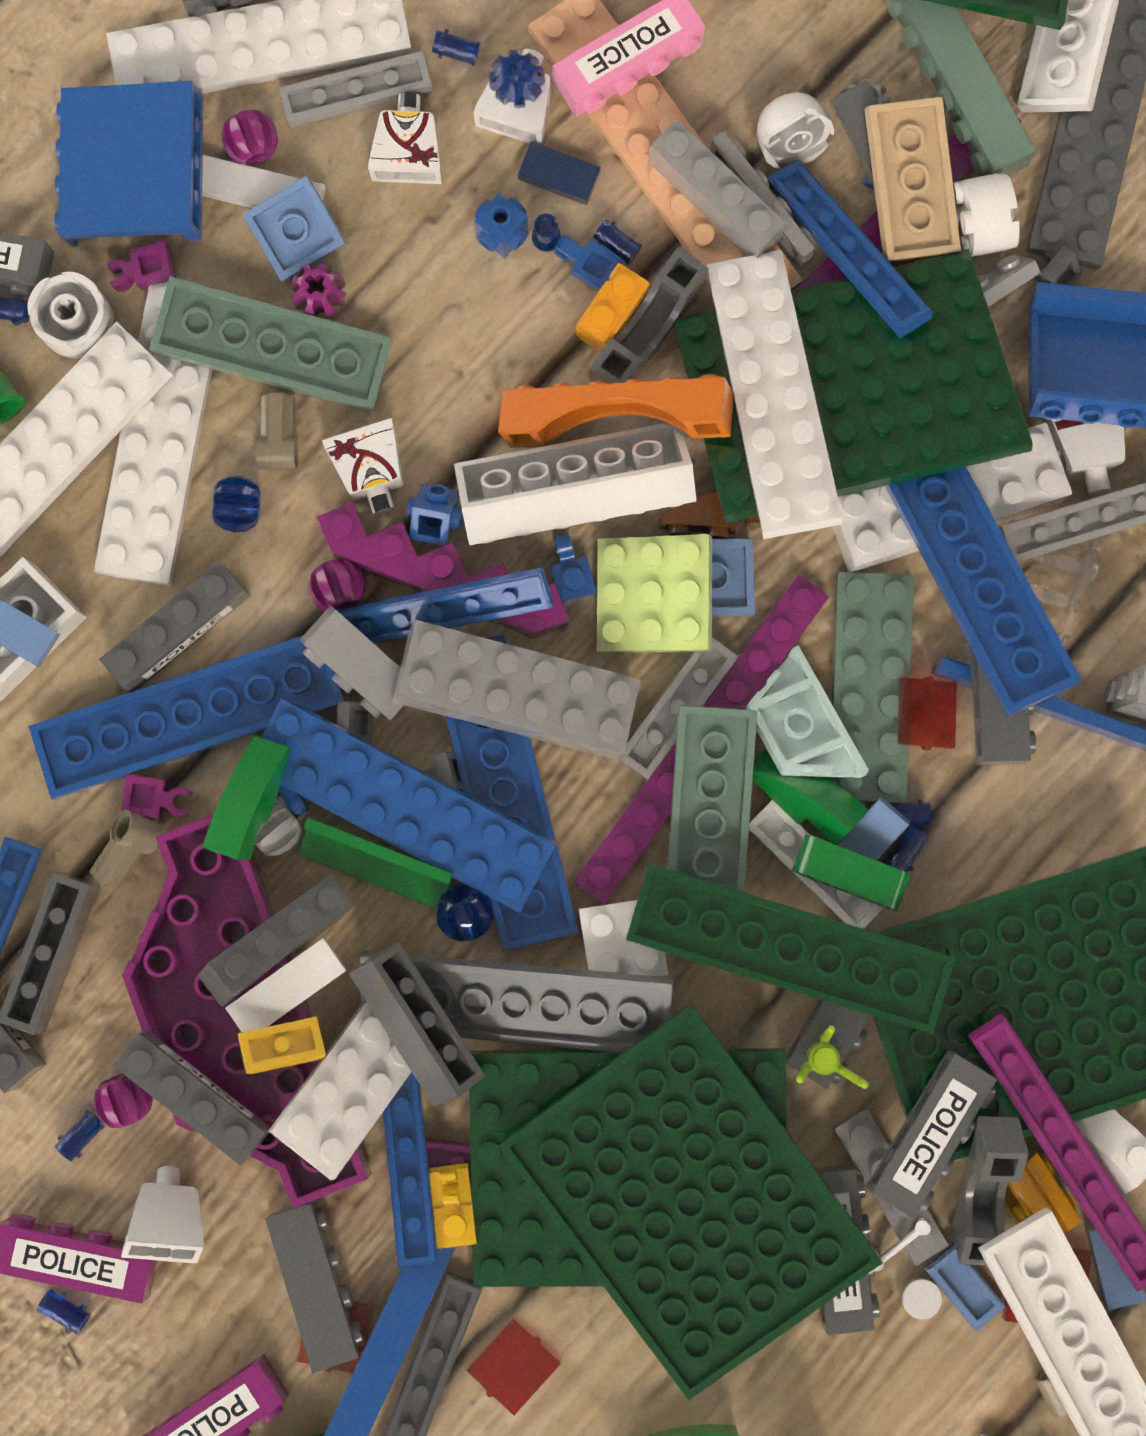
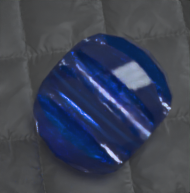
(528, 82)
(236, 504)
(464, 913)

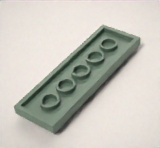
(270, 344)
(868, 660)
(712, 794)

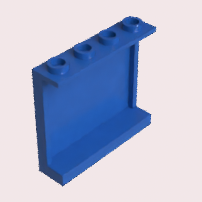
(130, 161)
(1087, 355)

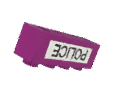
(72, 1259)
(230, 1406)

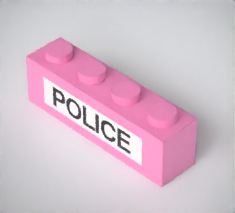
(627, 55)

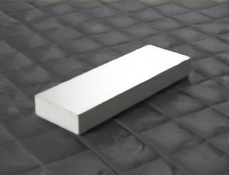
(287, 987)

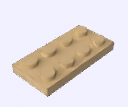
(912, 179)

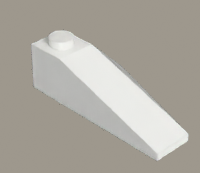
(1117, 1147)

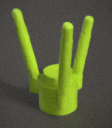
(825, 1059)

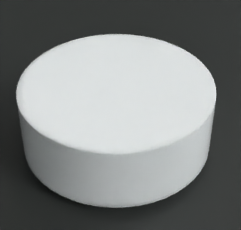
(921, 1298)

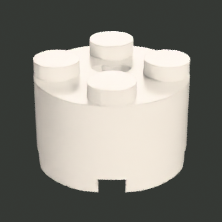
(986, 214)
(73, 295)

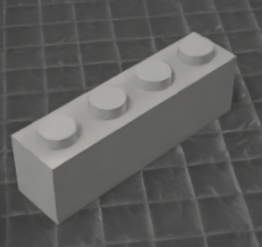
(715, 191)

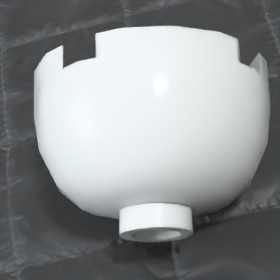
(793, 129)

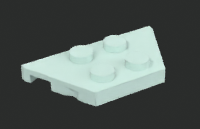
(803, 725)

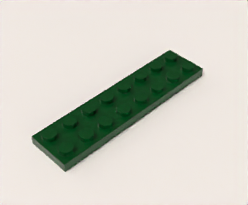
(791, 948)

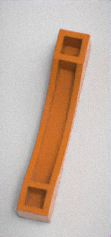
(540, 415)

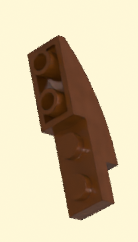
(702, 516)

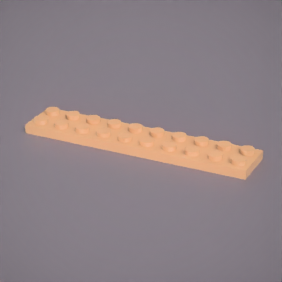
(632, 124)

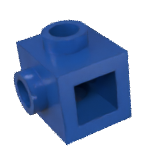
(501, 236)
(434, 514)

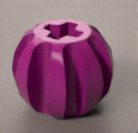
(249, 137)
(319, 279)
(336, 584)
(121, 1102)

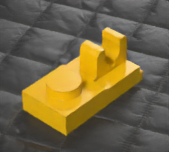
(281, 1045)
(452, 1205)

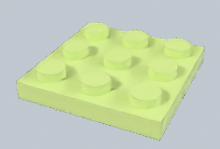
(654, 594)

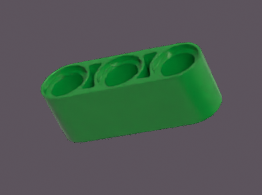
(851, 872)

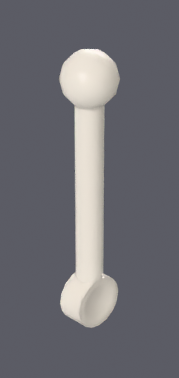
(922, 1227)

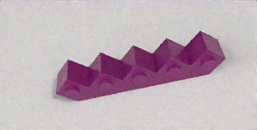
(394, 559)

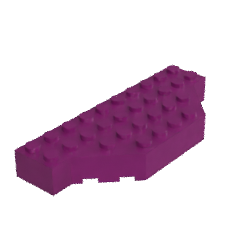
(200, 914)

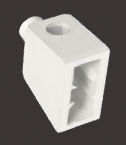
(521, 123)
(165, 1221)

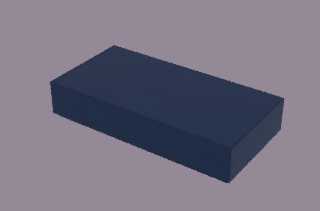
(559, 173)

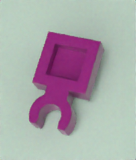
(148, 267)
(149, 797)

